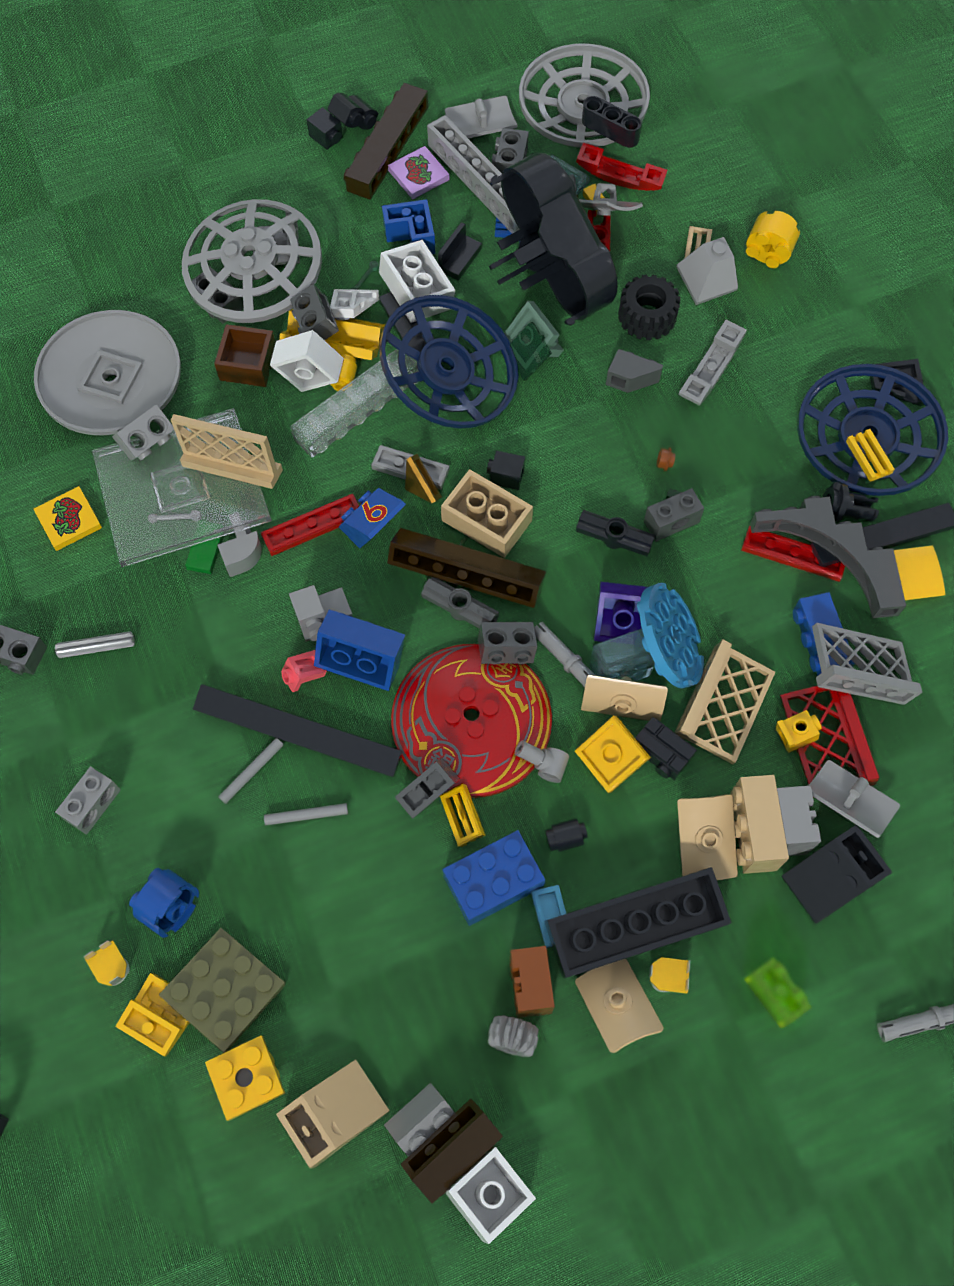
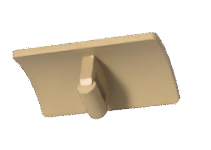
(624, 697)
(708, 835)
(618, 1004)

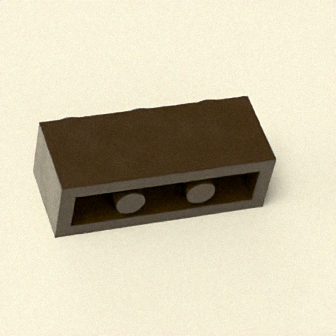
(451, 1150)

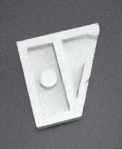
(350, 303)

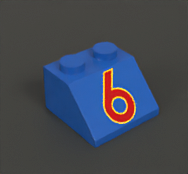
(370, 516)

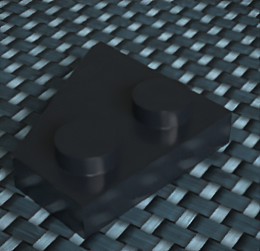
(909, 367)

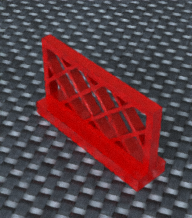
(851, 728)

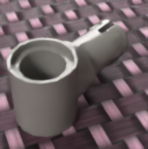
(549, 761)

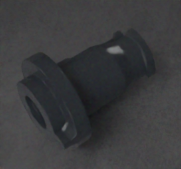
(850, 504)

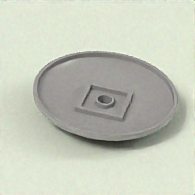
(99, 345)

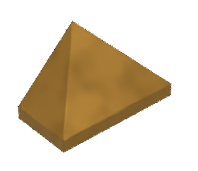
(419, 481)

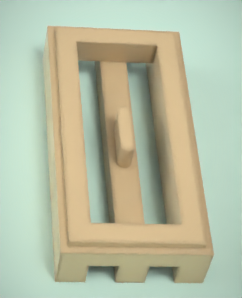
(708, 232)

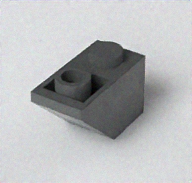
(632, 372)

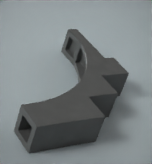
(872, 568)

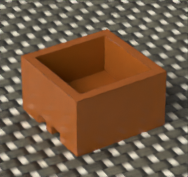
(531, 981)

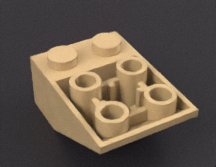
(332, 1113)

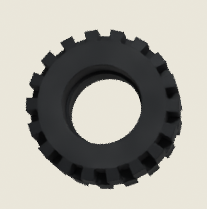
(651, 292)

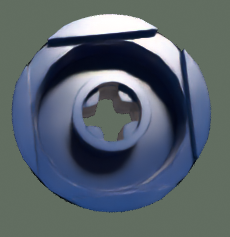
(164, 902)

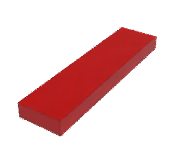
(307, 525)
(789, 553)

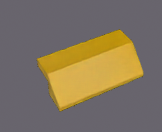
(354, 336)

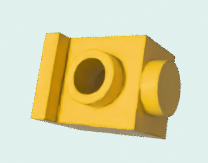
(795, 739)

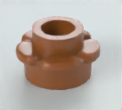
(665, 459)

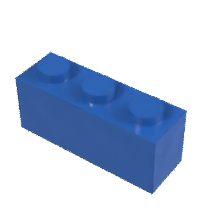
(812, 611)

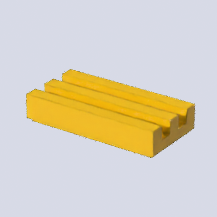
(873, 453)
(472, 813)

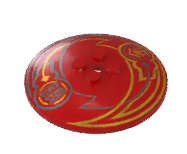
(432, 725)

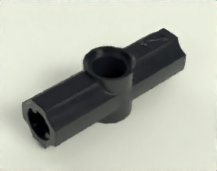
(601, 528)

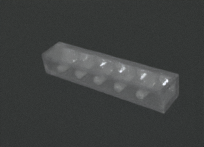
(348, 406)

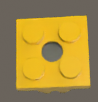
(245, 1078)

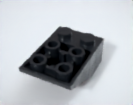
(836, 874)

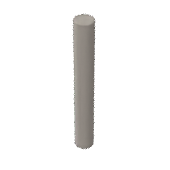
(251, 770)
(305, 814)

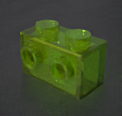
(778, 992)

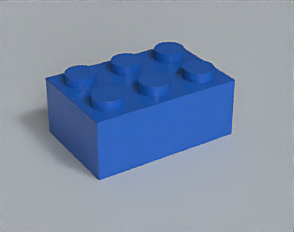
(358, 650)
(493, 877)

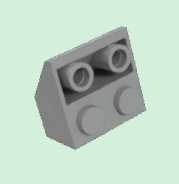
(419, 1119)

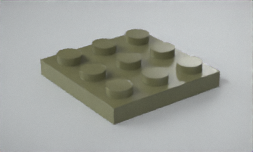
(222, 990)

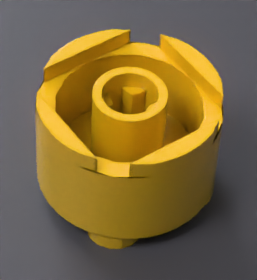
(772, 238)

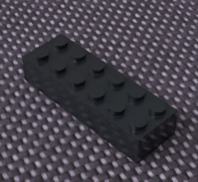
(637, 922)

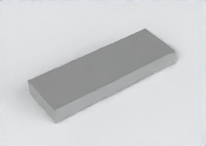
(394, 463)

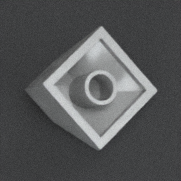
(709, 271)

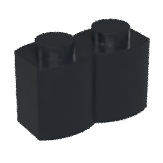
(353, 111)

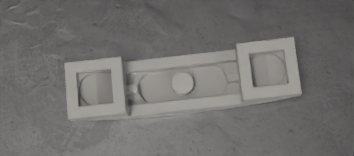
(713, 363)

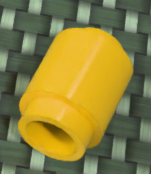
(347, 372)

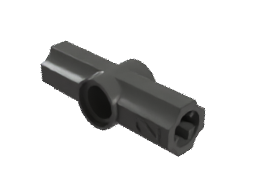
(447, 596)

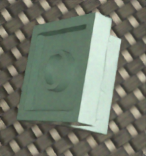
(532, 313)

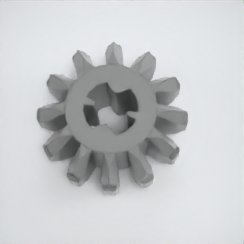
(513, 1036)

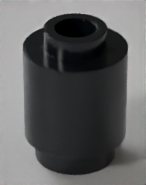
(566, 835)

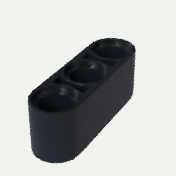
(611, 121)

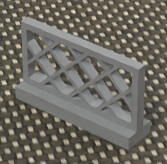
(863, 681)

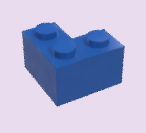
(409, 222)

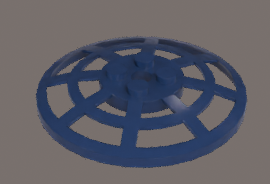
(452, 353)
(879, 421)

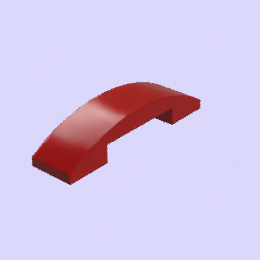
(618, 172)

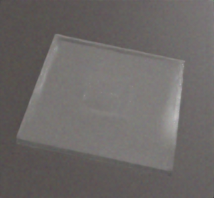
(168, 507)

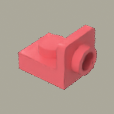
(301, 669)

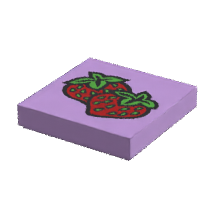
(418, 172)

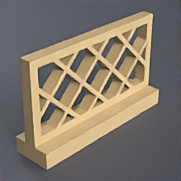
(218, 460)
(702, 697)

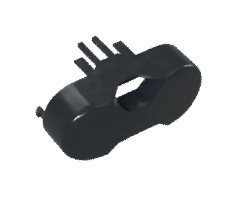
(555, 237)

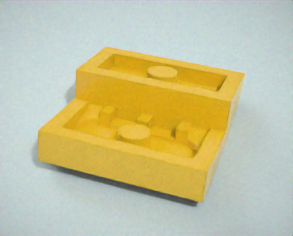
(919, 572)
(152, 1019)

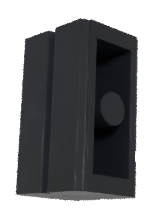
(665, 748)

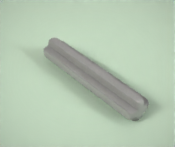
(94, 644)

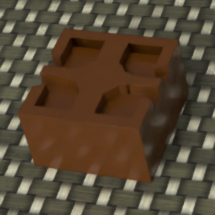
(245, 355)

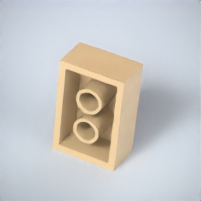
(486, 513)
(758, 825)

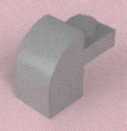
(242, 552)

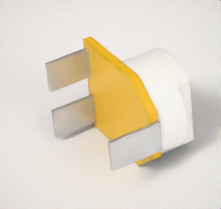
(108, 964)
(670, 975)

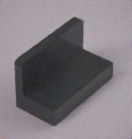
(458, 253)

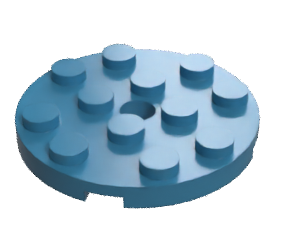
(670, 636)

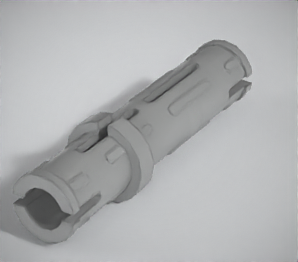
(571, 662)
(934, 1018)

